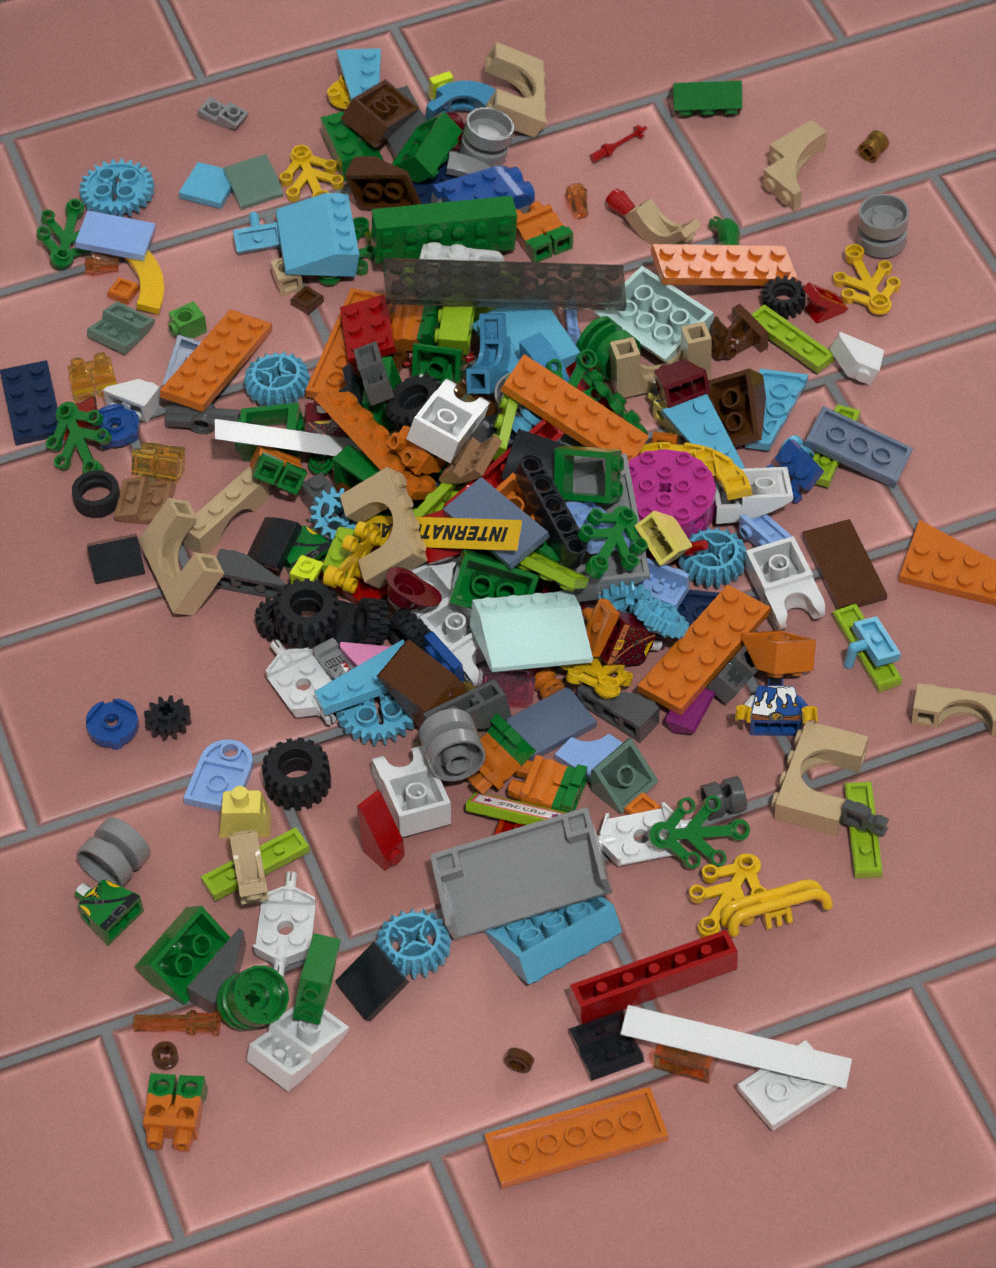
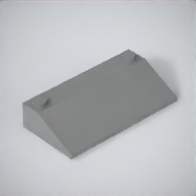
(590, 478)
(520, 873)

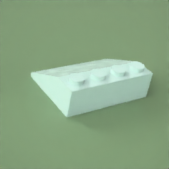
(657, 313)
(530, 631)

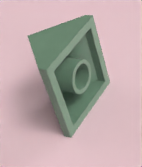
(622, 776)

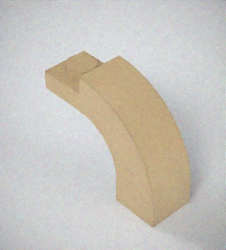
(656, 228)
(248, 866)

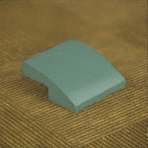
(253, 181)
(120, 327)

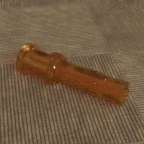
(190, 1022)

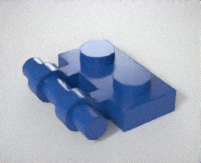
(800, 467)

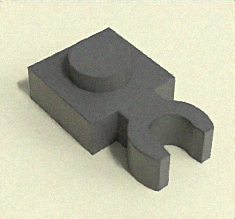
(860, 817)

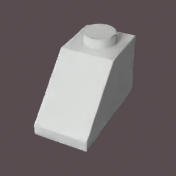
(857, 357)
(135, 394)

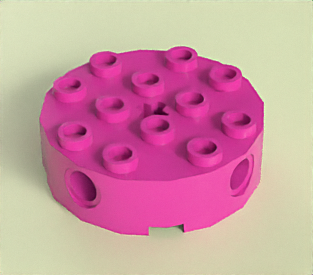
(674, 486)

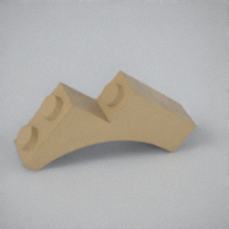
(788, 158)

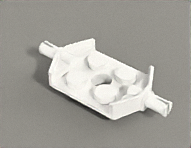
(294, 669)
(618, 836)
(285, 908)

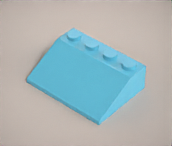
(318, 236)
(529, 321)
(555, 937)

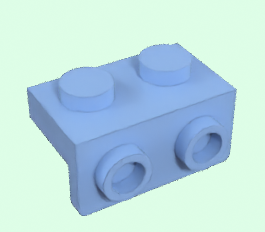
(761, 530)
(666, 583)

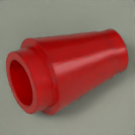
(619, 202)

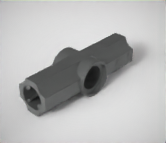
(196, 420)

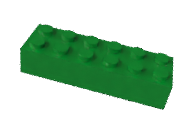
(471, 223)

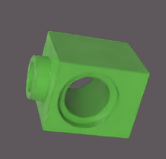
(187, 321)

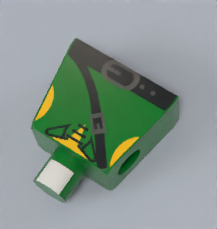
(309, 545)
(108, 908)

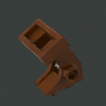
(744, 330)

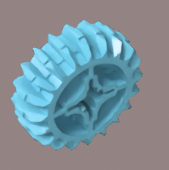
(276, 379)
(712, 565)
(411, 934)

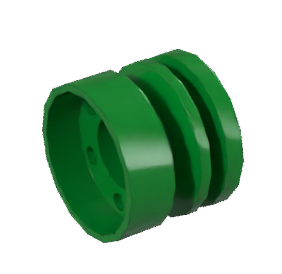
(598, 338)
(263, 989)

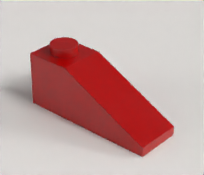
(379, 832)

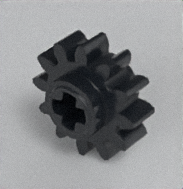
(167, 717)

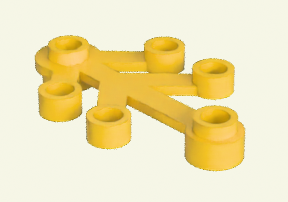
(303, 157)
(877, 302)
(335, 576)
(604, 685)
(728, 890)

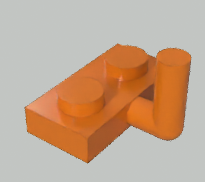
(600, 624)

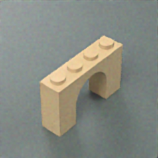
(528, 76)
(633, 378)
(161, 544)
(404, 545)
(817, 746)

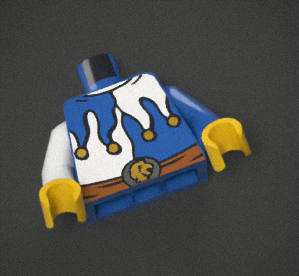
(776, 710)

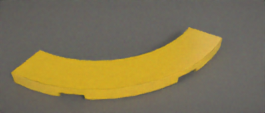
(151, 283)
(724, 471)

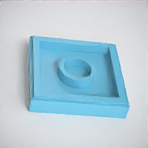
(206, 186)

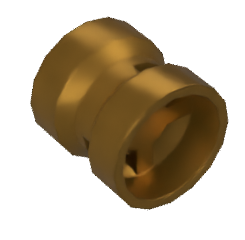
(873, 146)

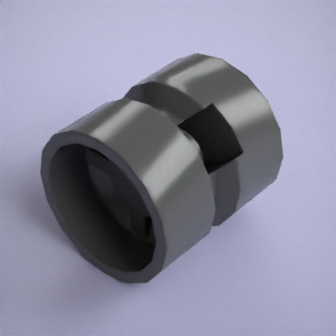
(730, 788)

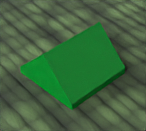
(438, 362)

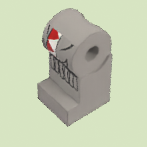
(332, 659)

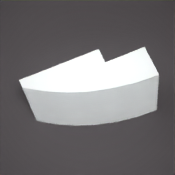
(770, 492)
(295, 1047)

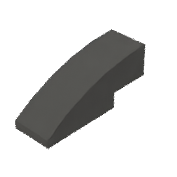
(373, 373)
(733, 675)

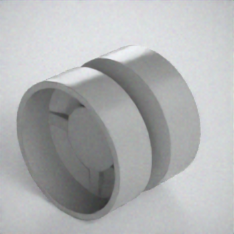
(487, 136)
(883, 225)
(452, 744)
(113, 852)

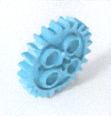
(132, 190)
(353, 721)

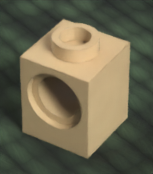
(285, 283)

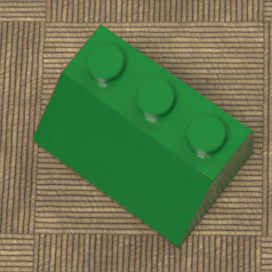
(707, 97)
(344, 143)
(428, 147)
(486, 576)
(182, 952)

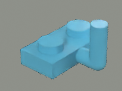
(257, 236)
(874, 640)

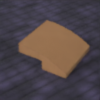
(470, 461)
(142, 499)

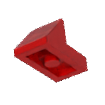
(823, 303)

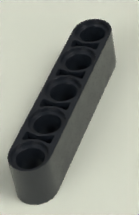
(551, 511)

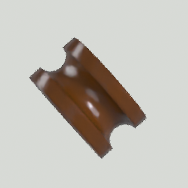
(164, 1048)

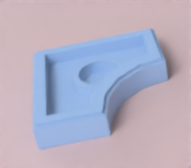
(586, 752)

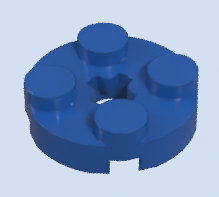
(126, 420)
(115, 735)

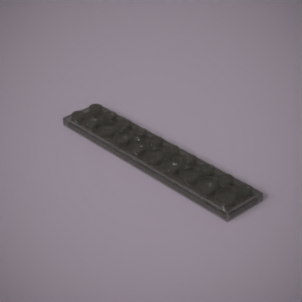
(504, 284)

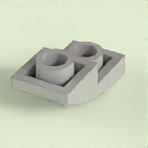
(223, 115)
(463, 165)

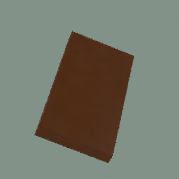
(844, 565)

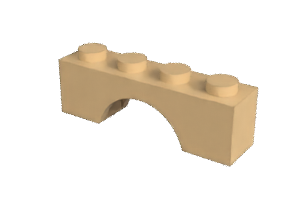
(240, 494)
(937, 704)

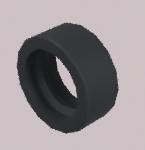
(92, 480)

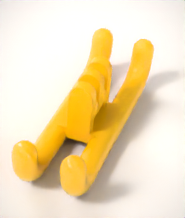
(773, 904)

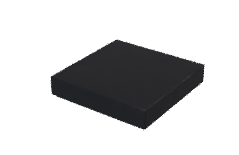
(372, 981)

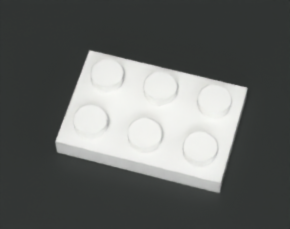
(781, 1096)

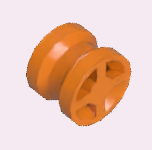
(547, 683)

